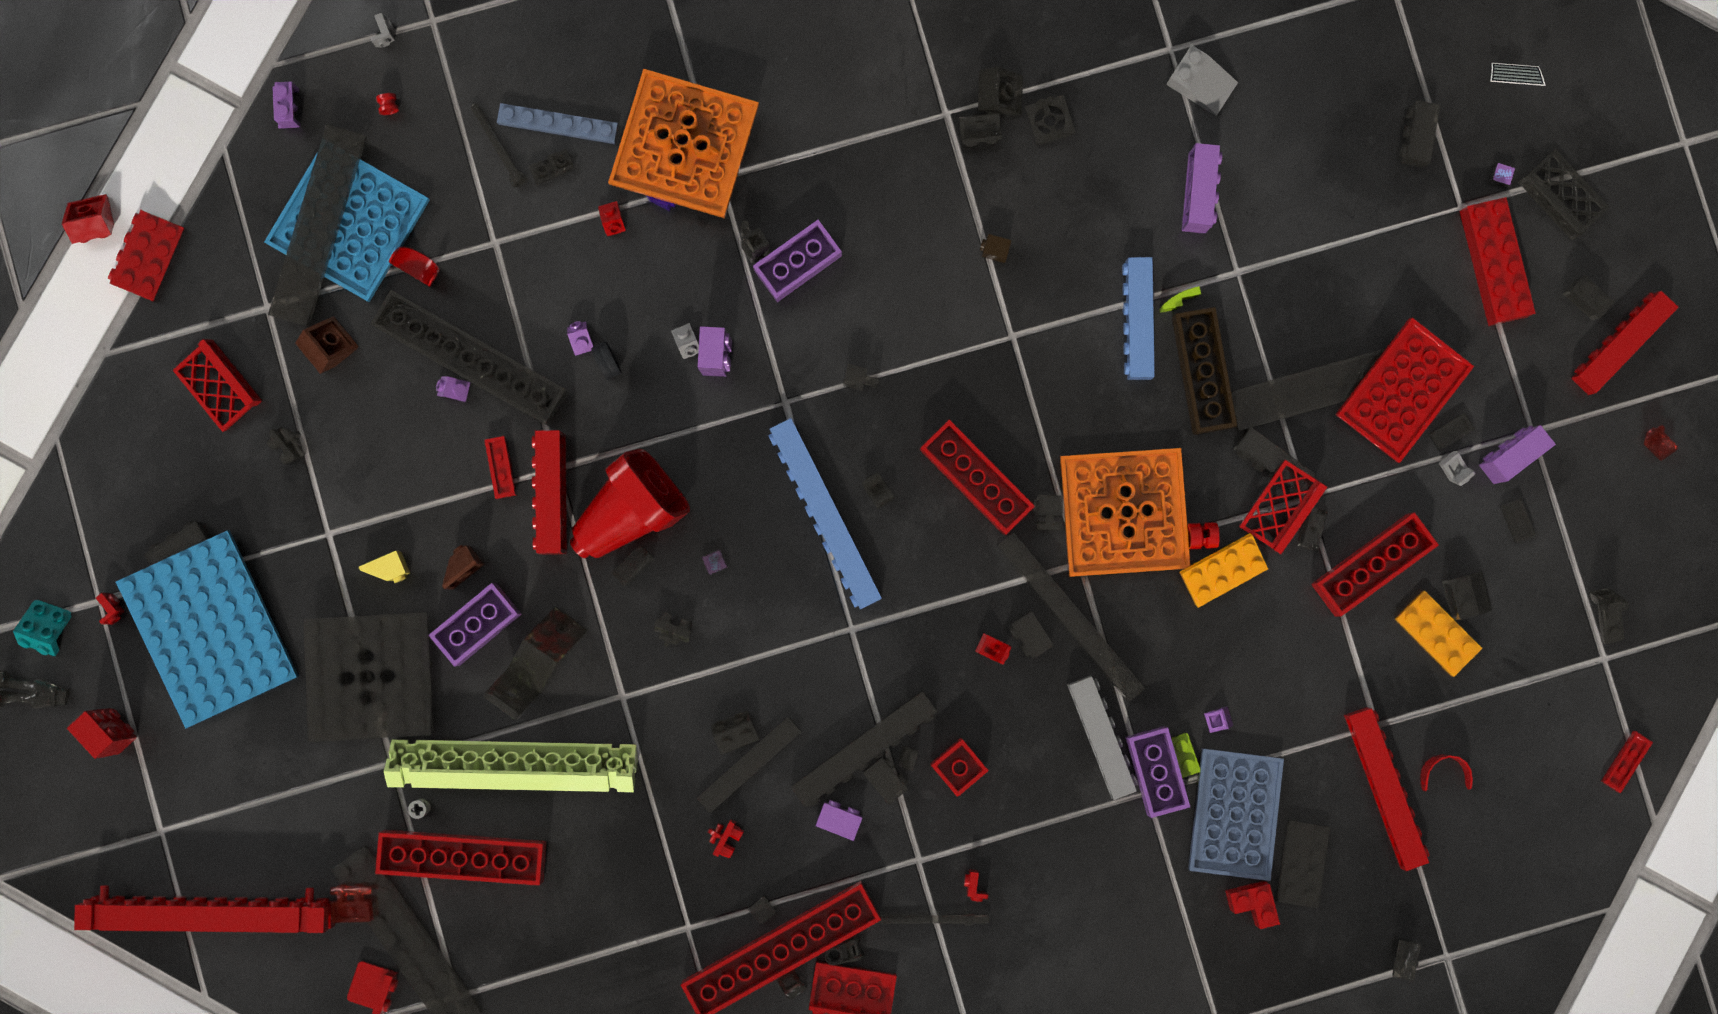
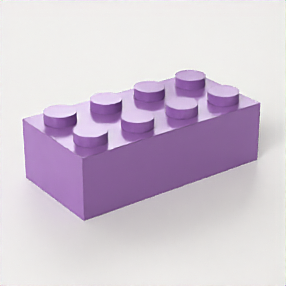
(1201, 188)
(797, 260)
(475, 624)
(1157, 772)

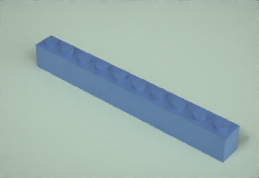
(825, 514)

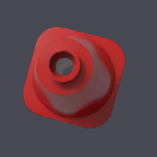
(628, 506)

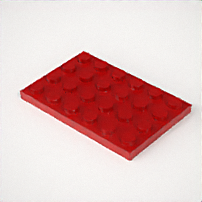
(1404, 390)

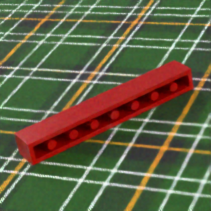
(1387, 789)

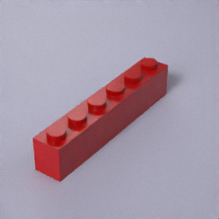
(1624, 342)

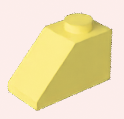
(388, 567)

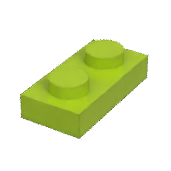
(1185, 755)

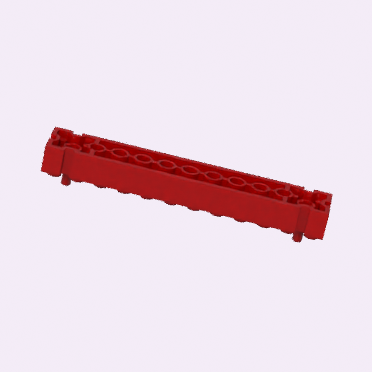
(203, 914)

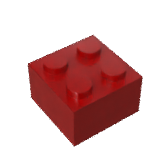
(959, 767)

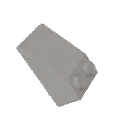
(1202, 80)

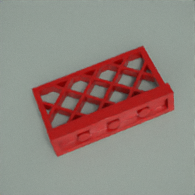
(225, 370)
(1299, 514)

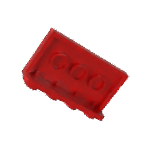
(146, 255)
(851, 990)

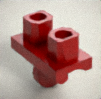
(731, 830)

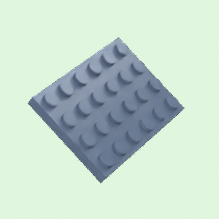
(1236, 814)

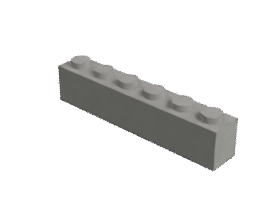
(1102, 737)

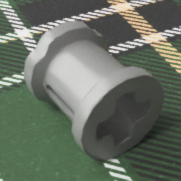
(416, 814)

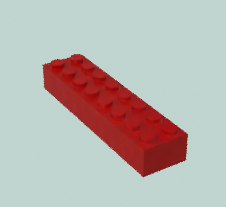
(461, 857)

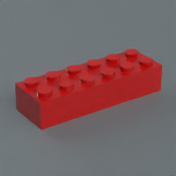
(1497, 261)
(977, 477)
(550, 492)
(1374, 564)

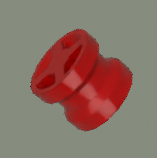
(387, 104)

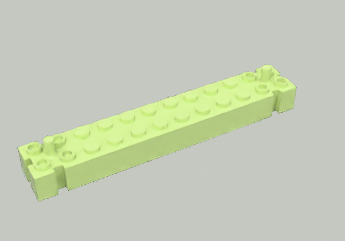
(511, 765)

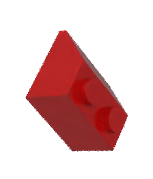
(88, 219)

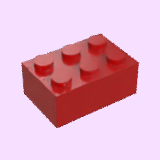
(102, 732)

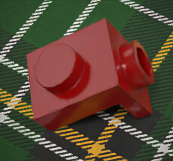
(611, 218)
(111, 606)
(993, 649)
(971, 882)

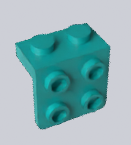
(41, 627)

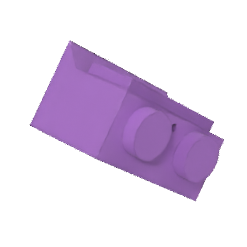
(283, 104)

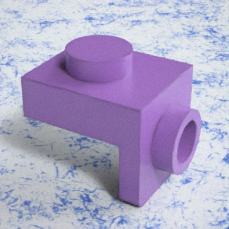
(579, 337)
(452, 388)

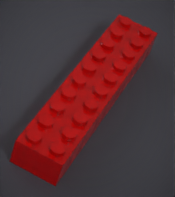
(781, 950)

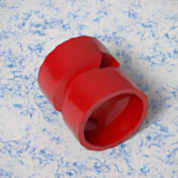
(1196, 535)

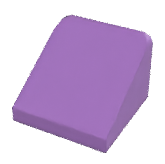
(1218, 719)

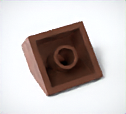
(326, 344)

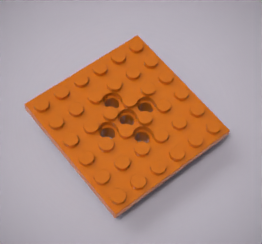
(703, 177)
(1099, 543)

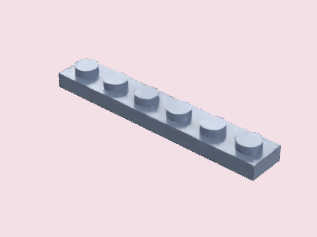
(557, 123)

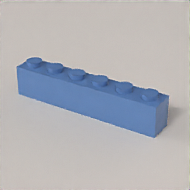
(1139, 318)

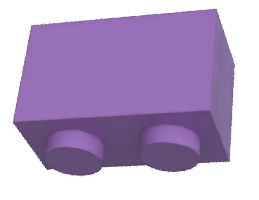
(839, 820)

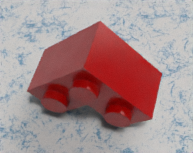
(1256, 898)

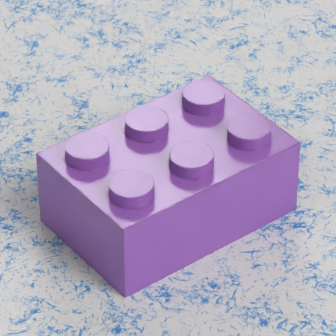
(713, 351)
(1516, 454)

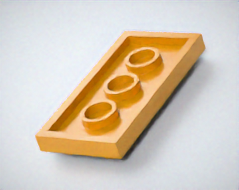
(1224, 570)
(1438, 633)

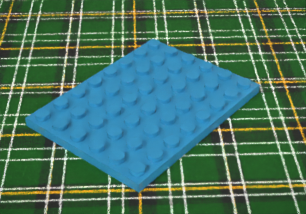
(207, 629)

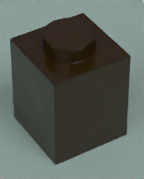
(995, 248)

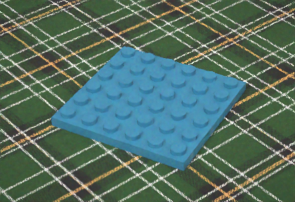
(372, 227)

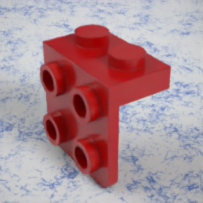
(373, 987)

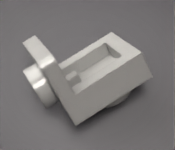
(386, 36)
(686, 341)
(1456, 469)

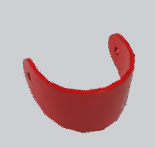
(415, 264)
(1429, 764)

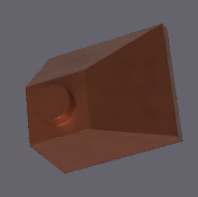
(461, 566)

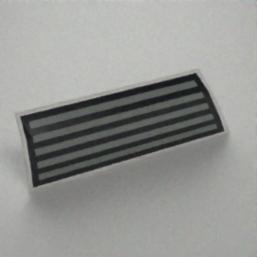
(1517, 74)

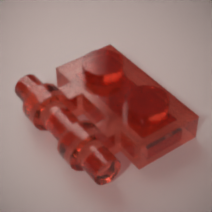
(351, 910)

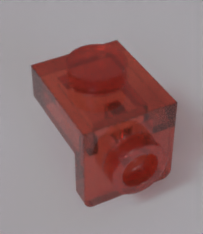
(1659, 443)

